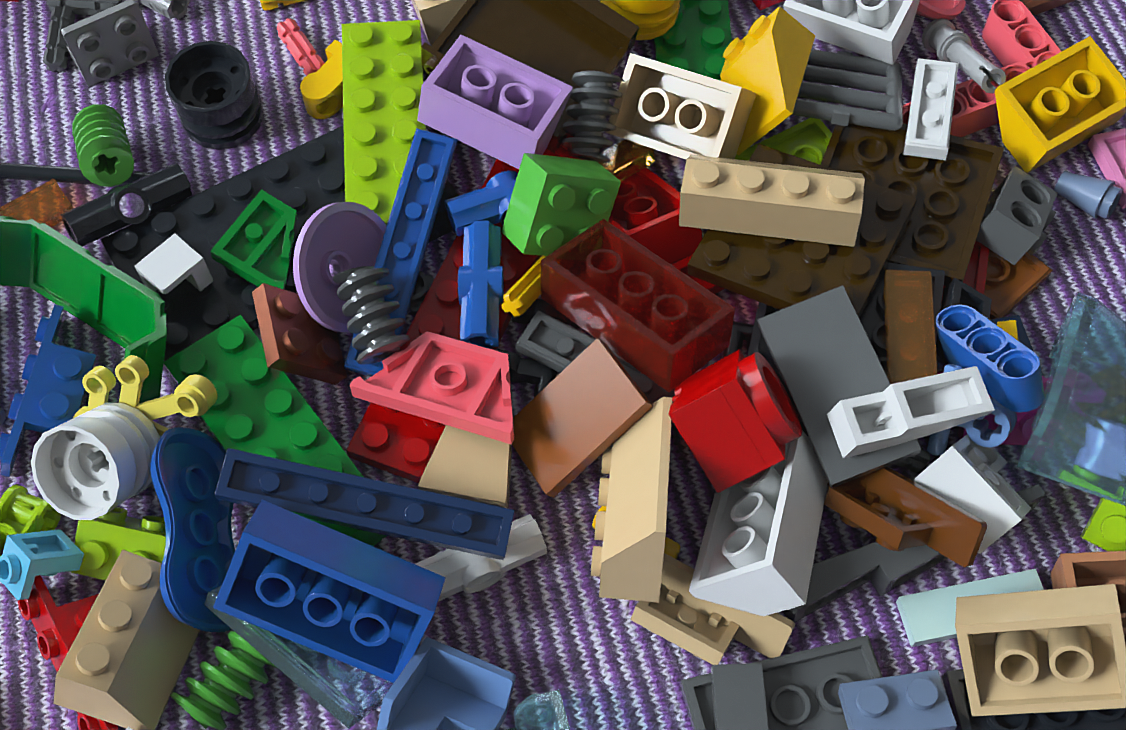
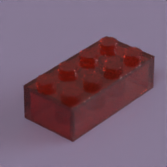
(637, 304)

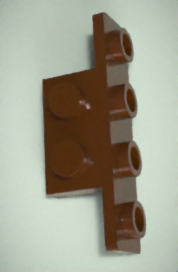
(907, 515)

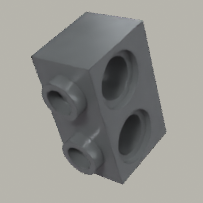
(1017, 216)

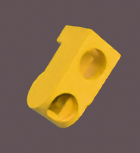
(325, 85)

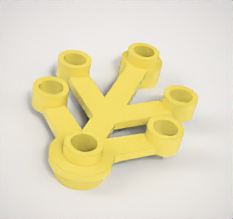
(190, 398)

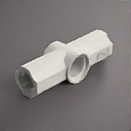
(478, 572)

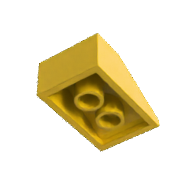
(773, 66)

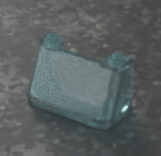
(1083, 416)

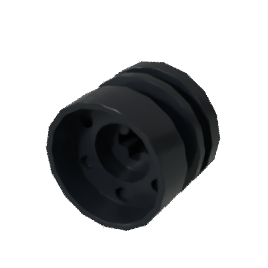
(214, 94)

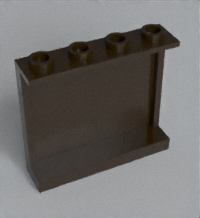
(544, 35)

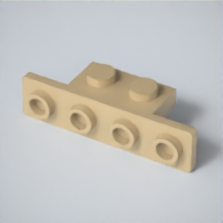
(705, 626)

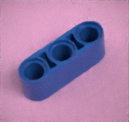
(1005, 364)

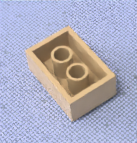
(680, 110)

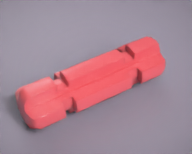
(299, 46)

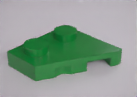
(259, 242)

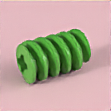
(102, 145)
(224, 683)

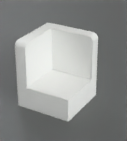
(171, 265)

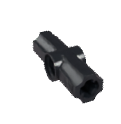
(104, 216)

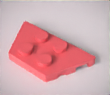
(446, 384)

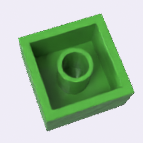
(557, 201)

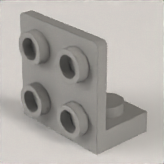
(110, 42)

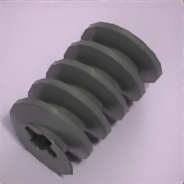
(591, 115)
(370, 313)

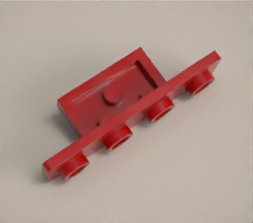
(57, 631)

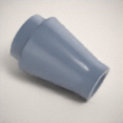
(1090, 194)

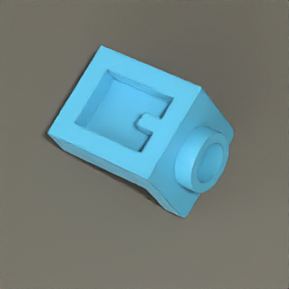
(35, 555)

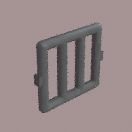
(843, 115)

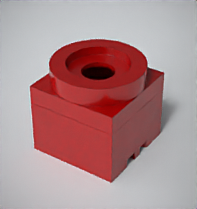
(735, 418)

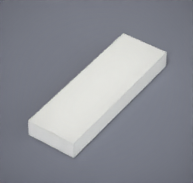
(931, 109)

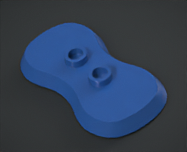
(197, 524)

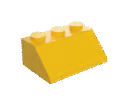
(1059, 104)

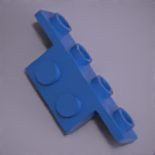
(52, 388)

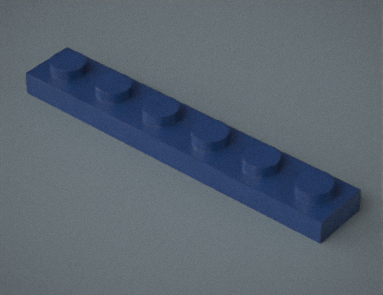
(366, 504)

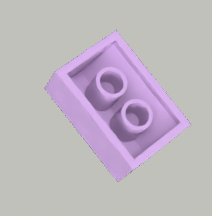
(492, 102)

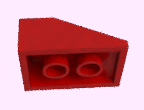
(649, 213)

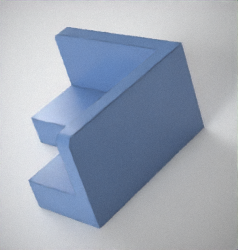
(447, 692)

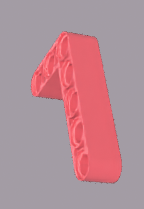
(1018, 45)

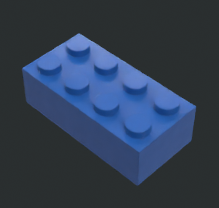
(329, 591)

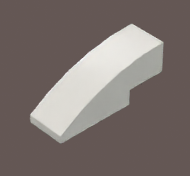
(909, 411)

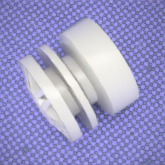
(95, 460)

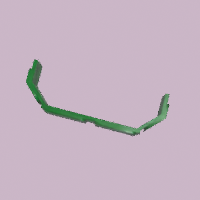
(88, 289)

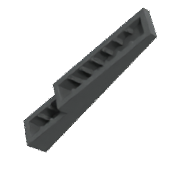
(876, 564)

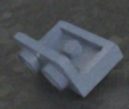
(897, 703)

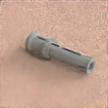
(956, 47)

